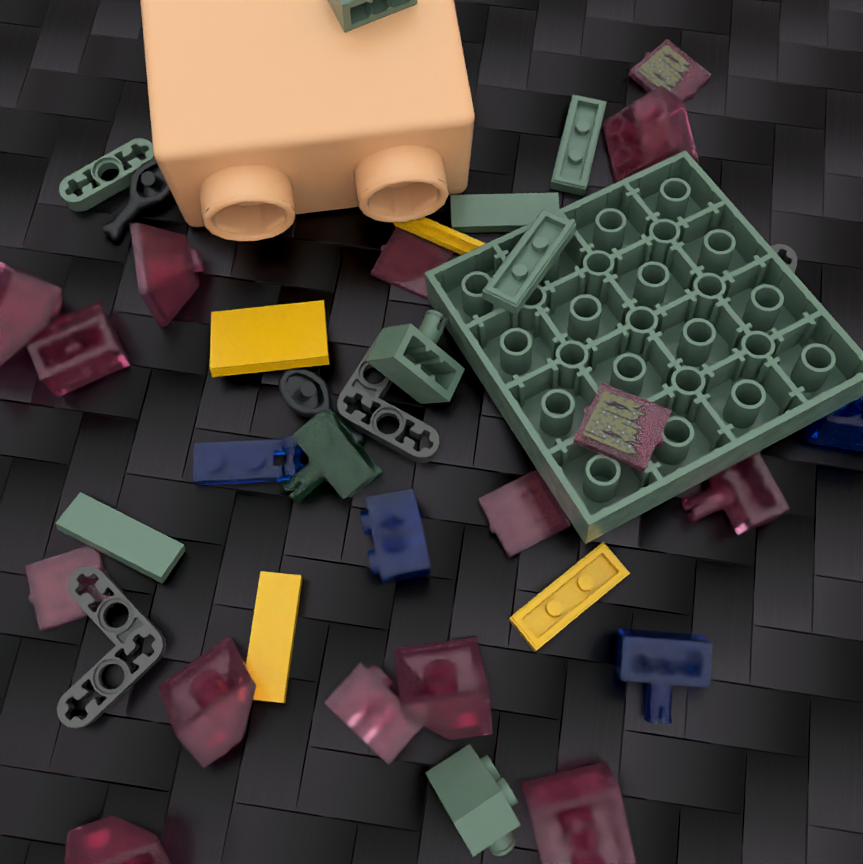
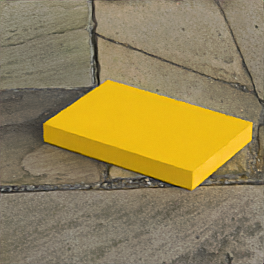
(268, 338)

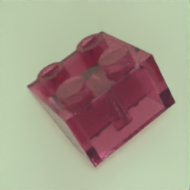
(648, 133)
(77, 349)

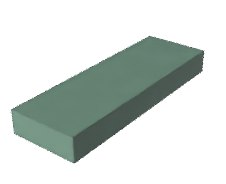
(578, 145)
(498, 211)
(529, 261)
(120, 537)

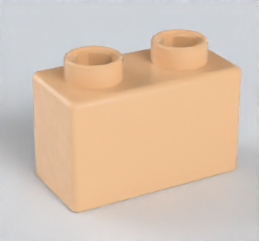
(289, 115)

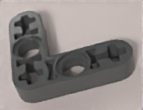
(371, 397)
(123, 637)

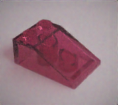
(25, 307)
(579, 817)

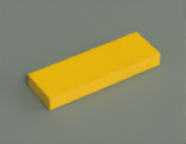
(568, 596)
(273, 634)

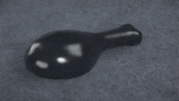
(146, 190)
(308, 395)

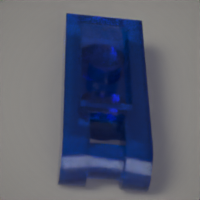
(245, 461)

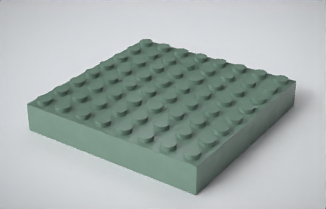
(662, 301)

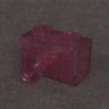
(745, 494)
(373, 712)

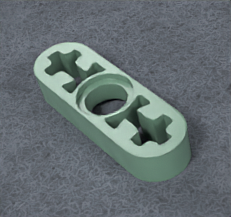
(113, 160)

